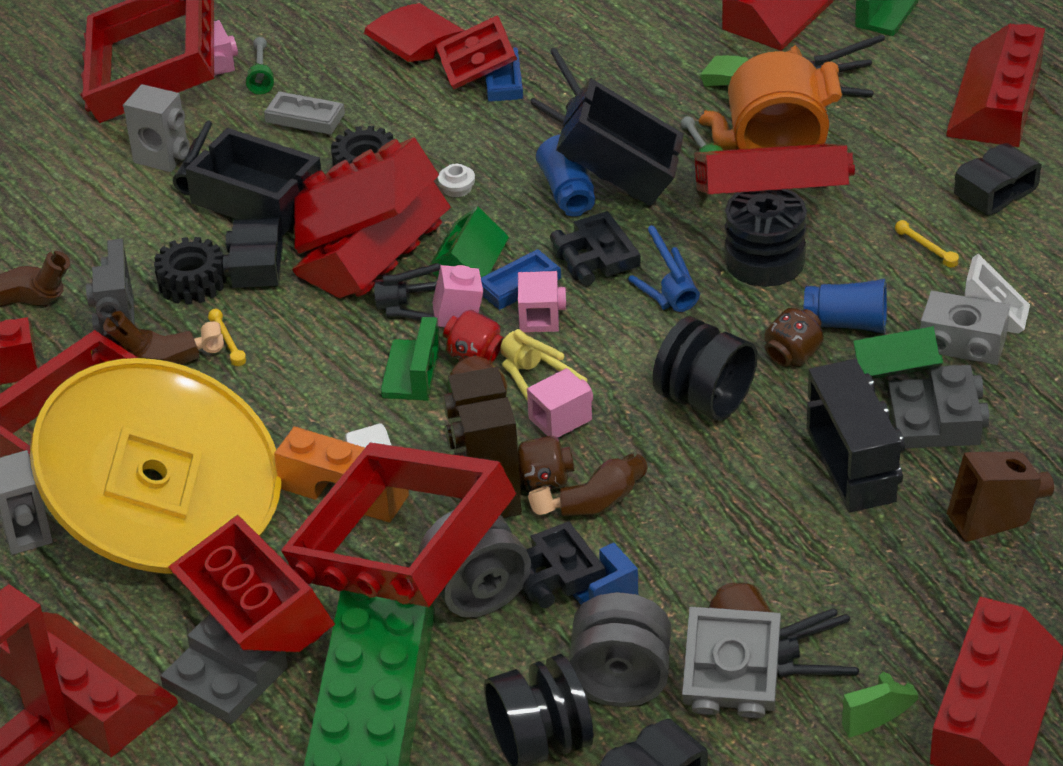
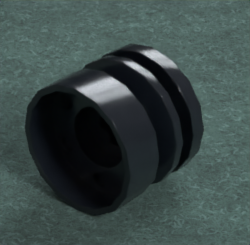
(765, 236)
(704, 368)
(547, 709)

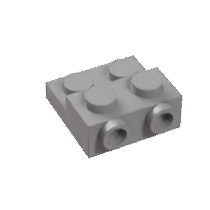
(731, 661)

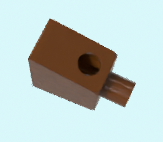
(995, 493)

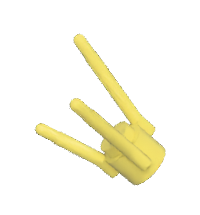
(526, 353)

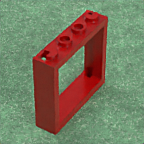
(132, 17)
(773, 168)
(26, 397)
(476, 481)
(44, 708)

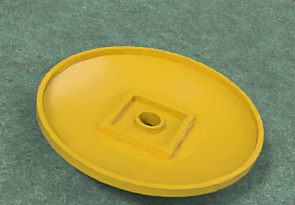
(161, 417)

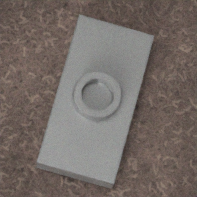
(304, 112)

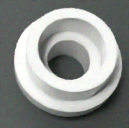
(456, 180)

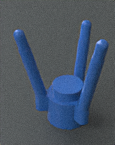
(677, 285)

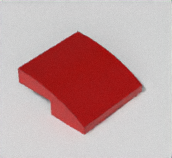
(411, 31)
(476, 52)

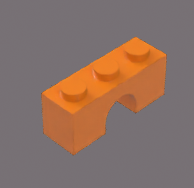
(312, 460)

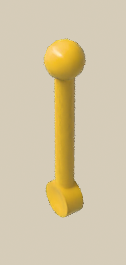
(950, 258)
(237, 356)

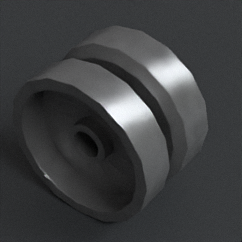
(489, 574)
(621, 649)

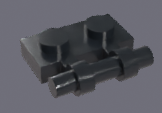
(605, 247)
(568, 564)

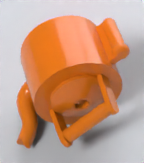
(776, 103)

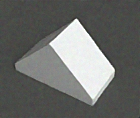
(987, 284)

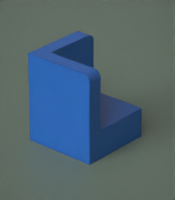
(620, 575)

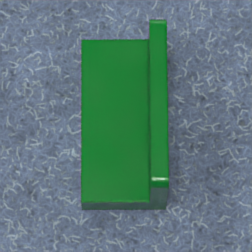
(883, 15)
(472, 242)
(898, 353)
(412, 364)

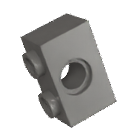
(156, 128)
(967, 326)
(21, 505)

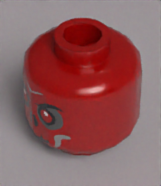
(472, 336)

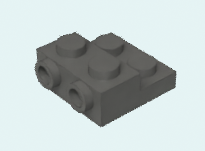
(111, 288)
(940, 408)
(220, 674)

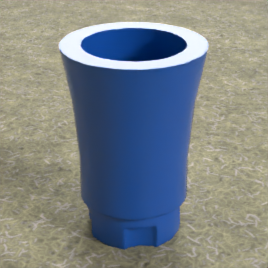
(567, 179)
(850, 305)

